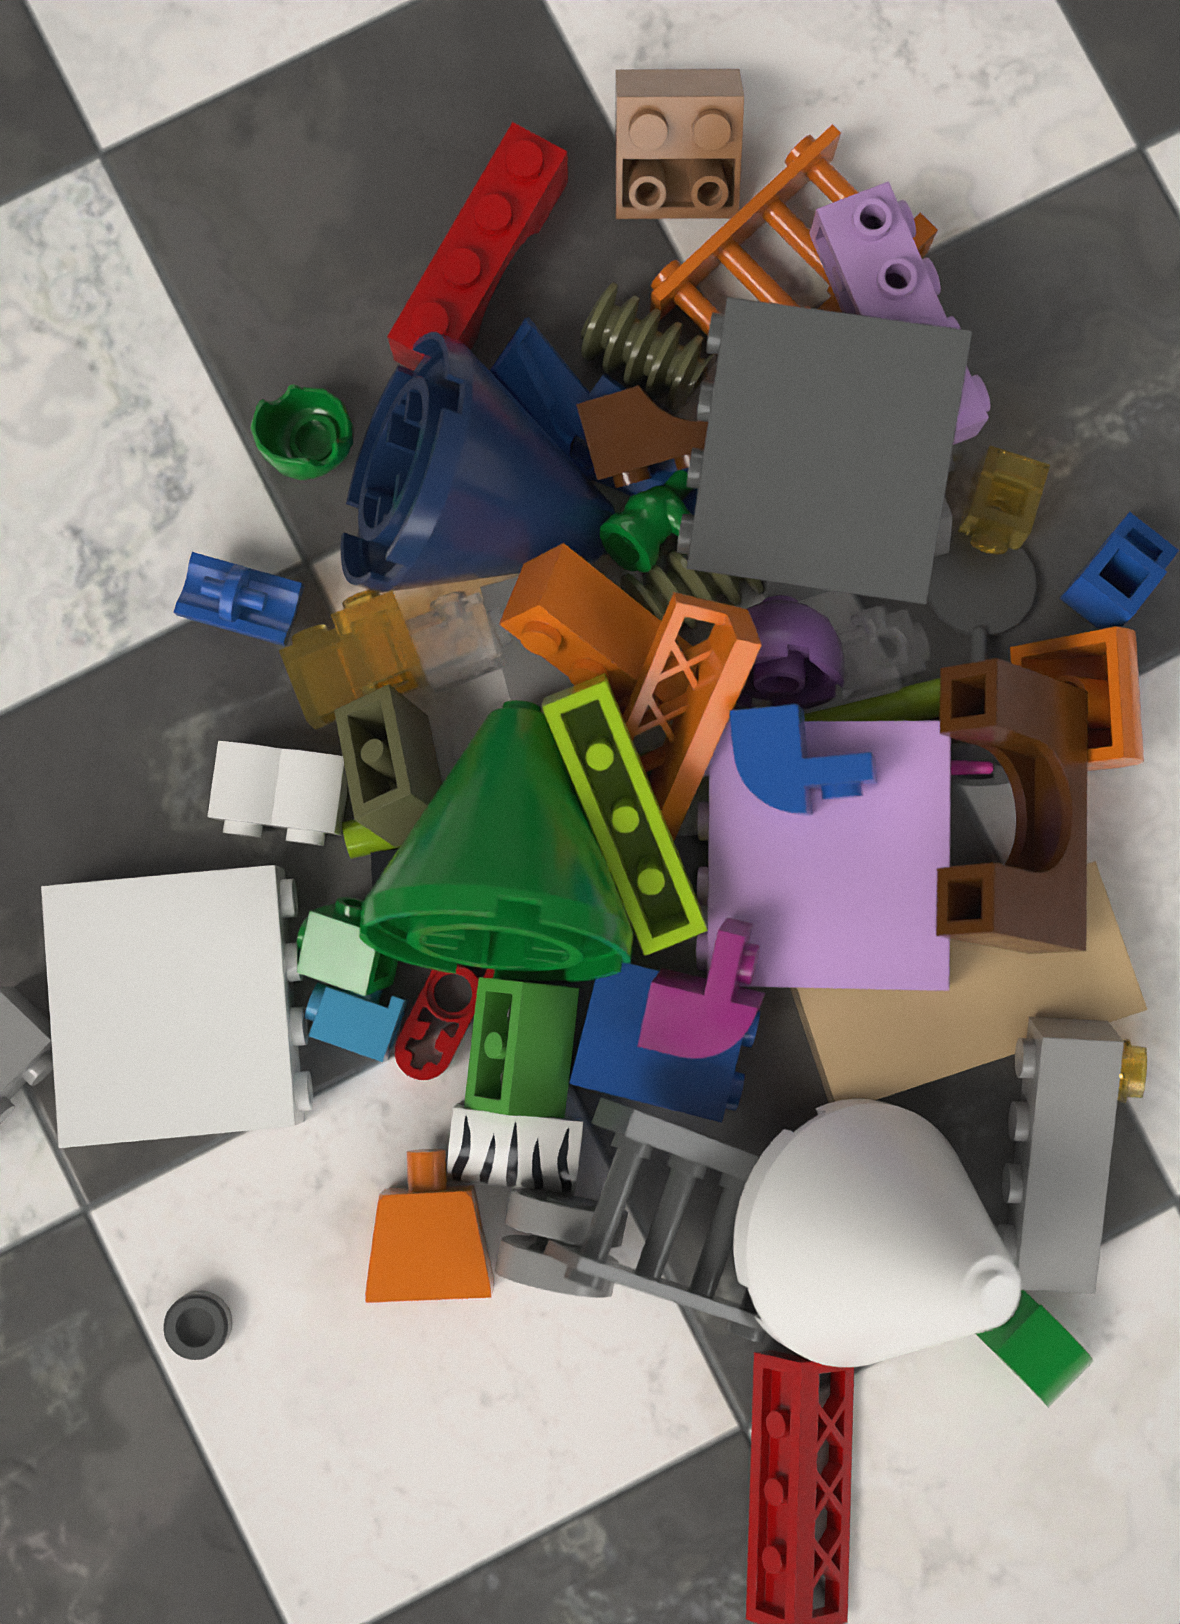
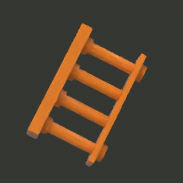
(805, 162)

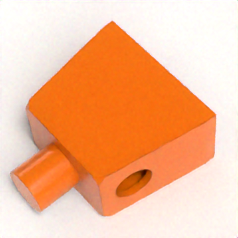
(428, 1238)

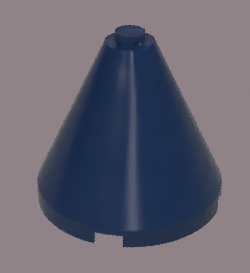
(461, 481)

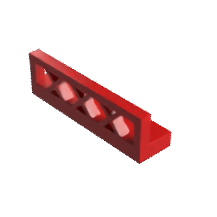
(791, 1493)

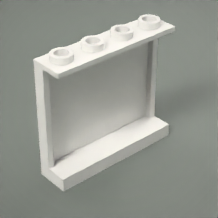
(174, 1006)

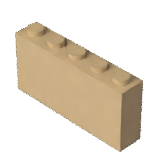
(899, 1039)

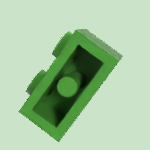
(527, 1047)

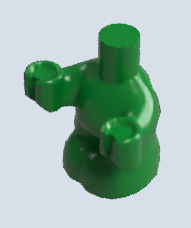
(645, 523)

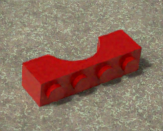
(497, 218)

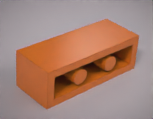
(586, 625)

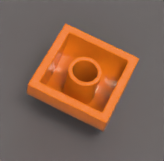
(1108, 669)

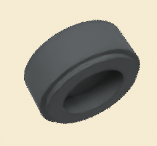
(197, 1325)

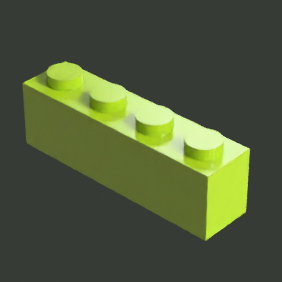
(624, 814)

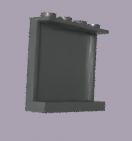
(824, 449)

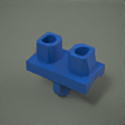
(239, 599)

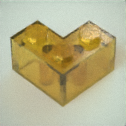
(353, 659)

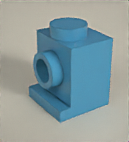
(355, 1020)

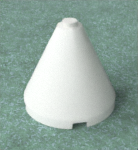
(868, 1239)

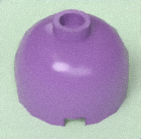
(798, 655)

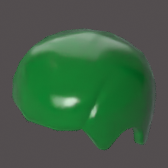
(303, 432)

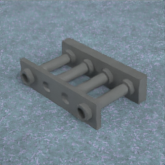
(688, 1159)

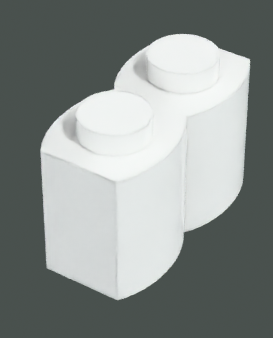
(278, 790)

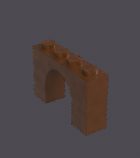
(1042, 743)

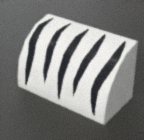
(514, 1150)

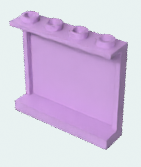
(840, 890)

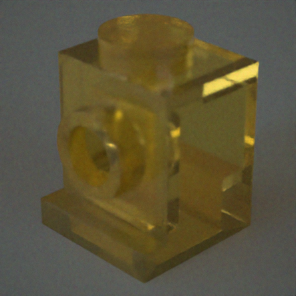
(1012, 485)

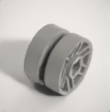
(553, 1218)

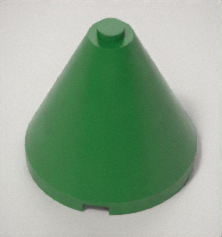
(503, 868)

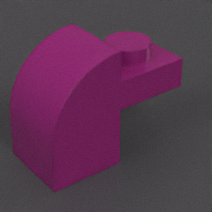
(703, 1015)

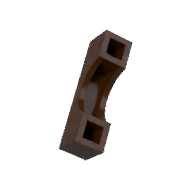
(632, 432)

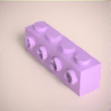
(880, 274)

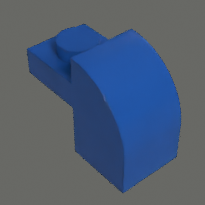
(1120, 574)
(775, 764)

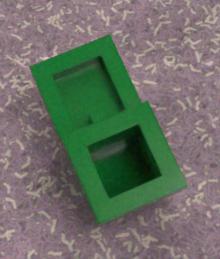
(1038, 1350)

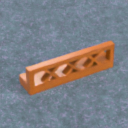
(705, 706)

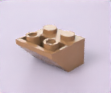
(678, 143)

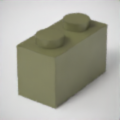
(388, 762)

